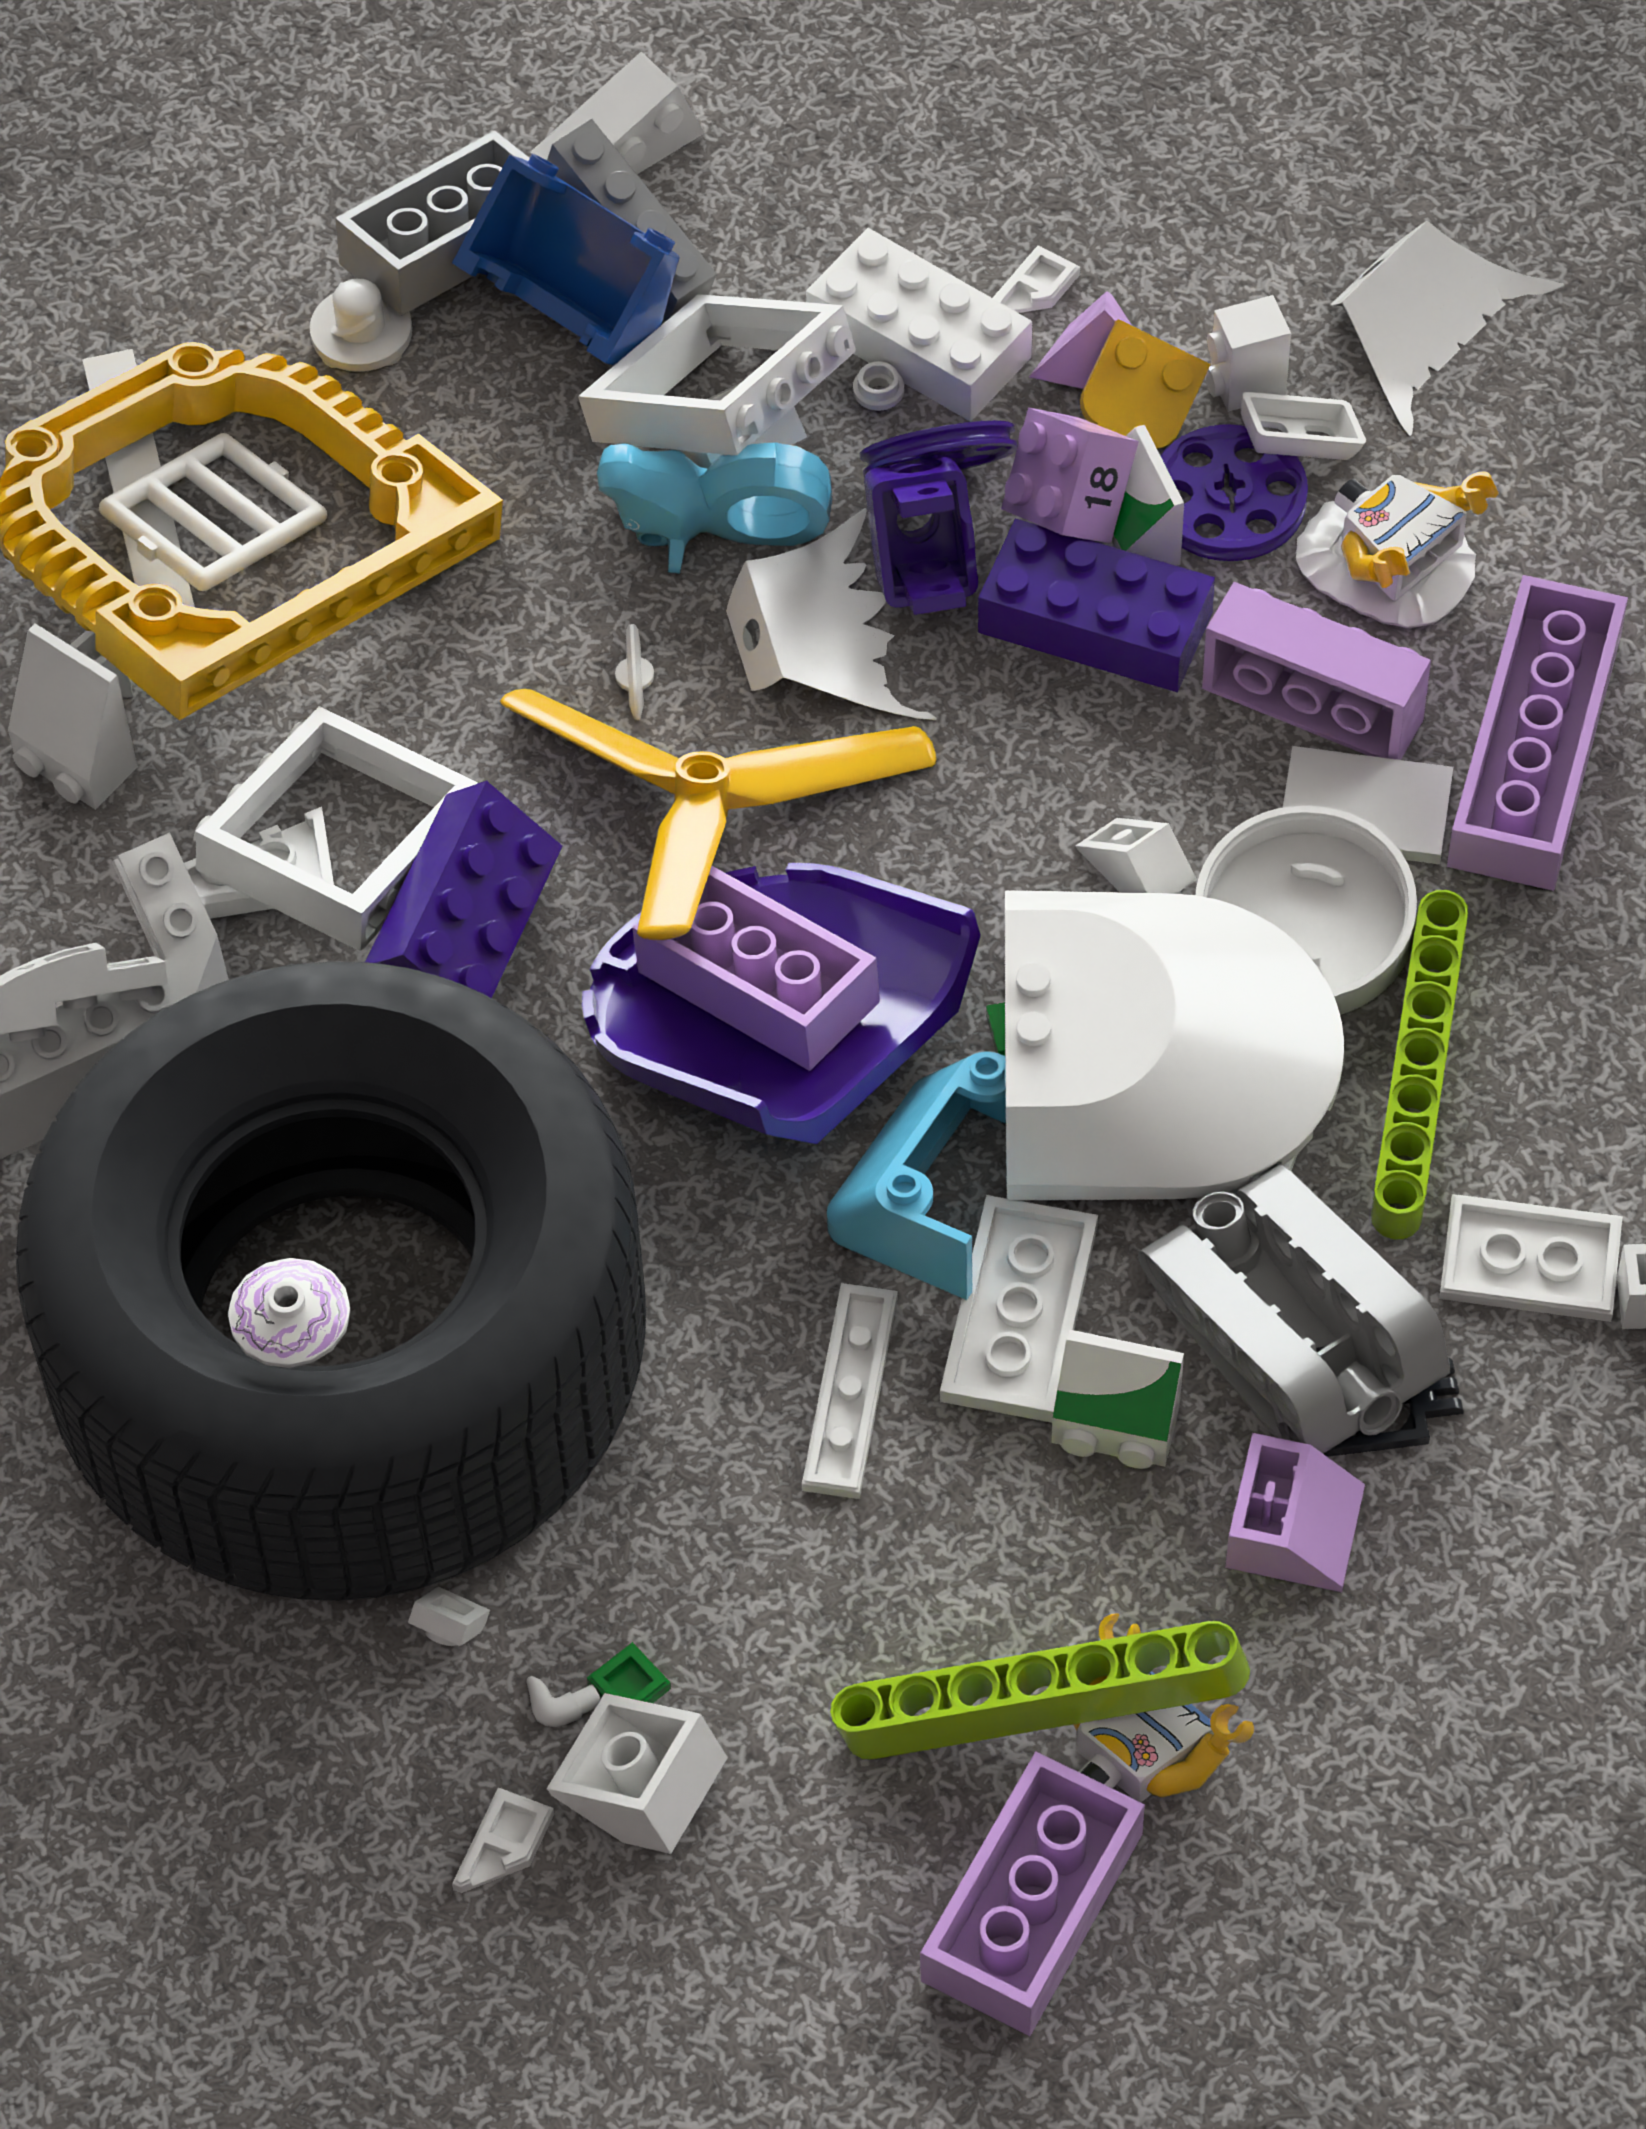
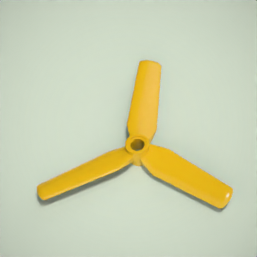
(710, 785)

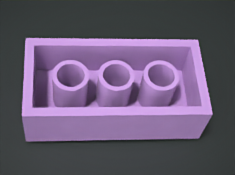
(1315, 673)
(765, 971)
(1032, 1893)

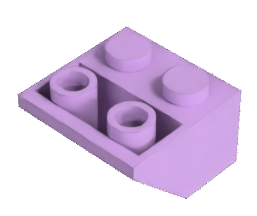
(1294, 1515)

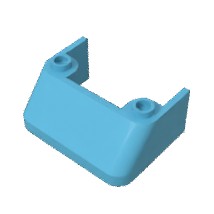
(888, 1195)

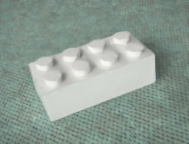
(925, 323)

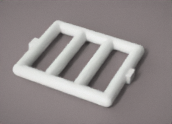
(234, 555)

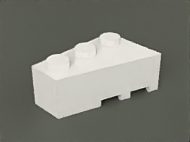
(638, 113)

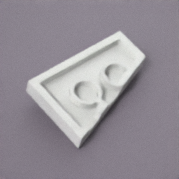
(299, 845)

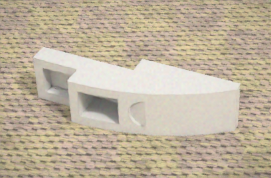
(75, 979)

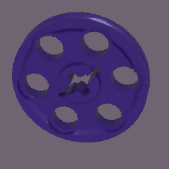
(965, 443)
(1249, 484)

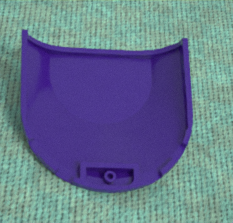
(682, 1050)

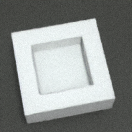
(448, 1617)

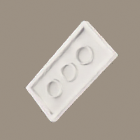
(1022, 1304)

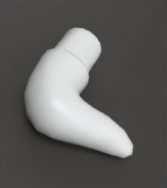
(563, 1709)

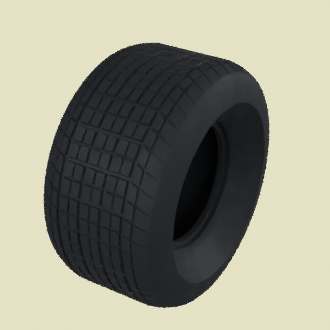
(298, 1095)

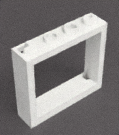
(630, 399)
(305, 897)

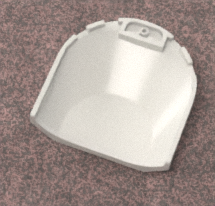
(1158, 1046)

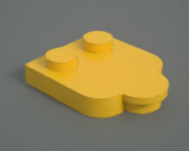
(1140, 384)

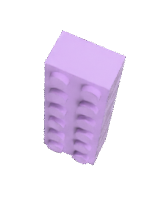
(1537, 733)

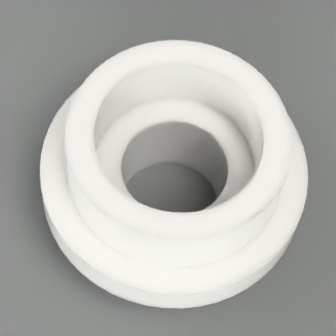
(874, 375)

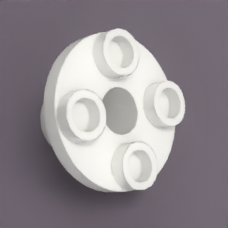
(359, 329)

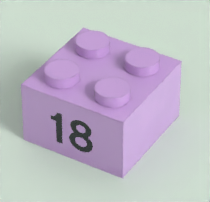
(1069, 475)

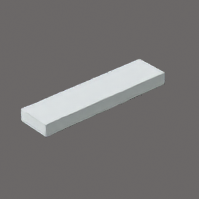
(849, 1391)

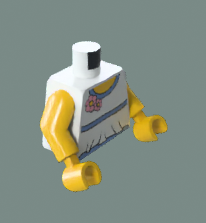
(1406, 527)
(1156, 1749)

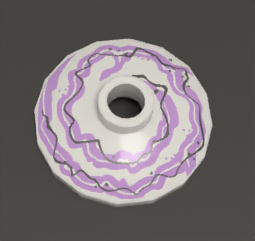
(294, 1333)

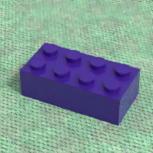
(1096, 605)
(468, 890)

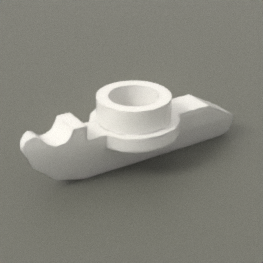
(634, 672)

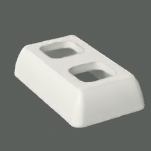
(1294, 417)

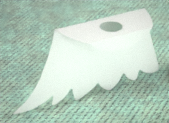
(1423, 303)
(814, 622)

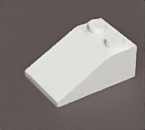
(70, 721)

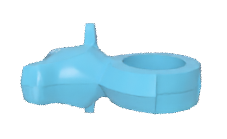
(754, 497)

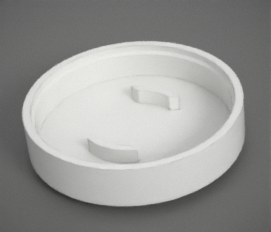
(1328, 887)

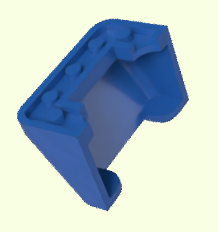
(570, 258)

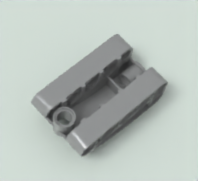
(1273, 1281)

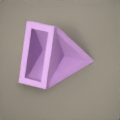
(1079, 346)

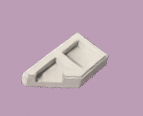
(1038, 282)
(504, 1840)

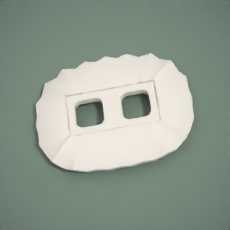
(1426, 603)

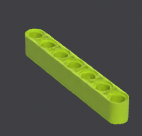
(1414, 1084)
(1064, 1703)

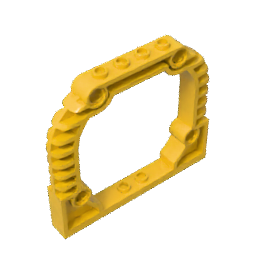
(198, 654)

